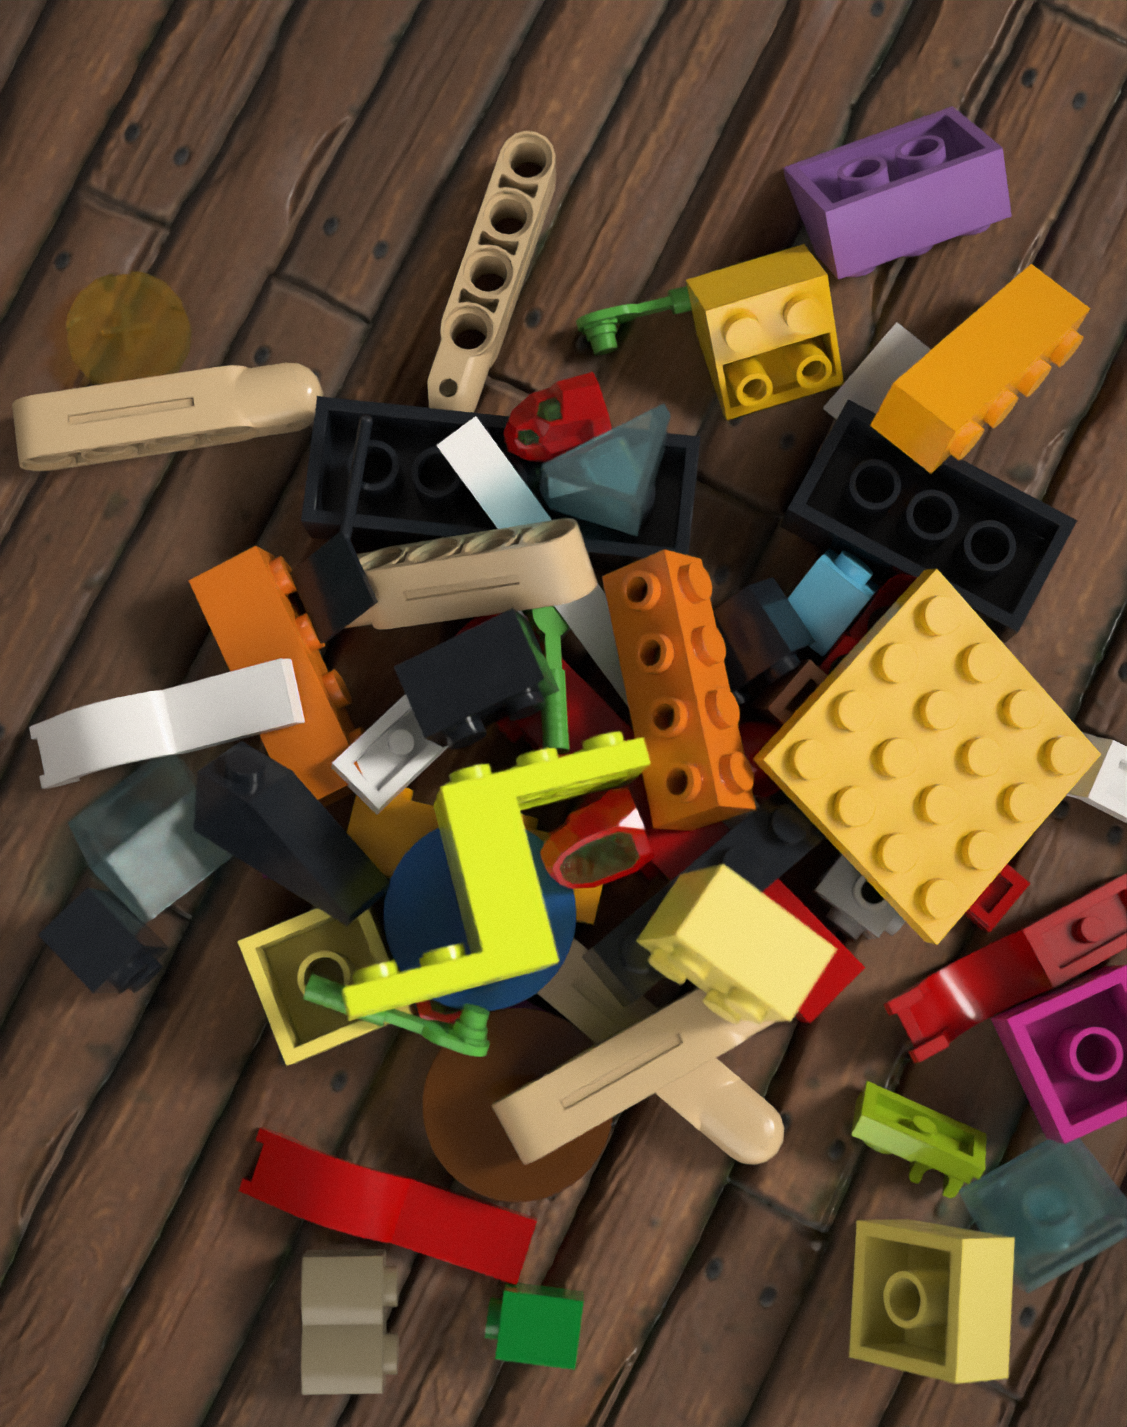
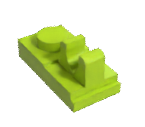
(920, 1136)

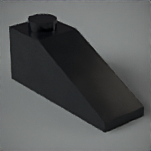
(284, 832)

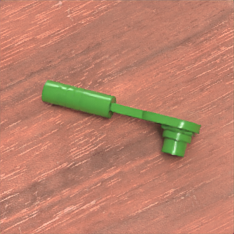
(601, 324)
(550, 626)
(464, 1036)

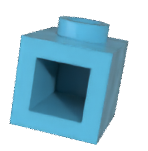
(832, 596)

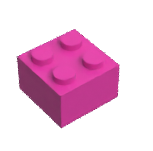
(1072, 1053)

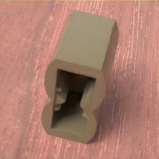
(346, 1321)

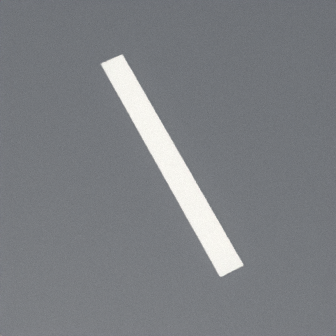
(512, 504)

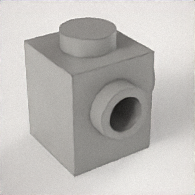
(854, 902)

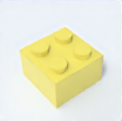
(310, 944)
(734, 947)
(932, 1299)

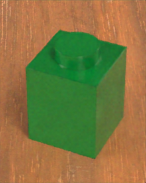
(536, 1325)

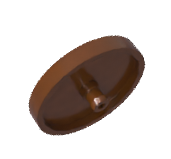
(467, 1130)

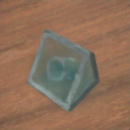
(611, 474)
(144, 837)
(1053, 1205)

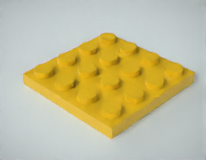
(928, 756)

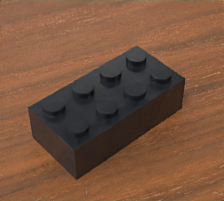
(904, 520)

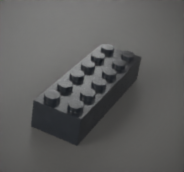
(417, 496)

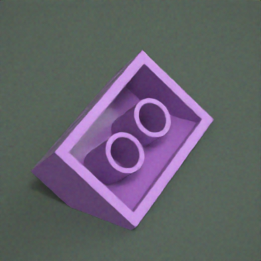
(900, 192)

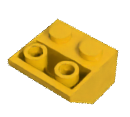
(767, 330)

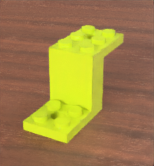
(496, 872)

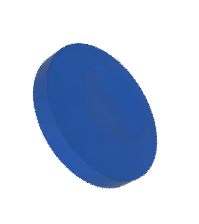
(426, 916)

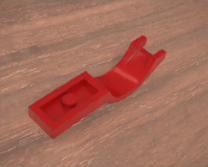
(1013, 968)
(390, 1207)

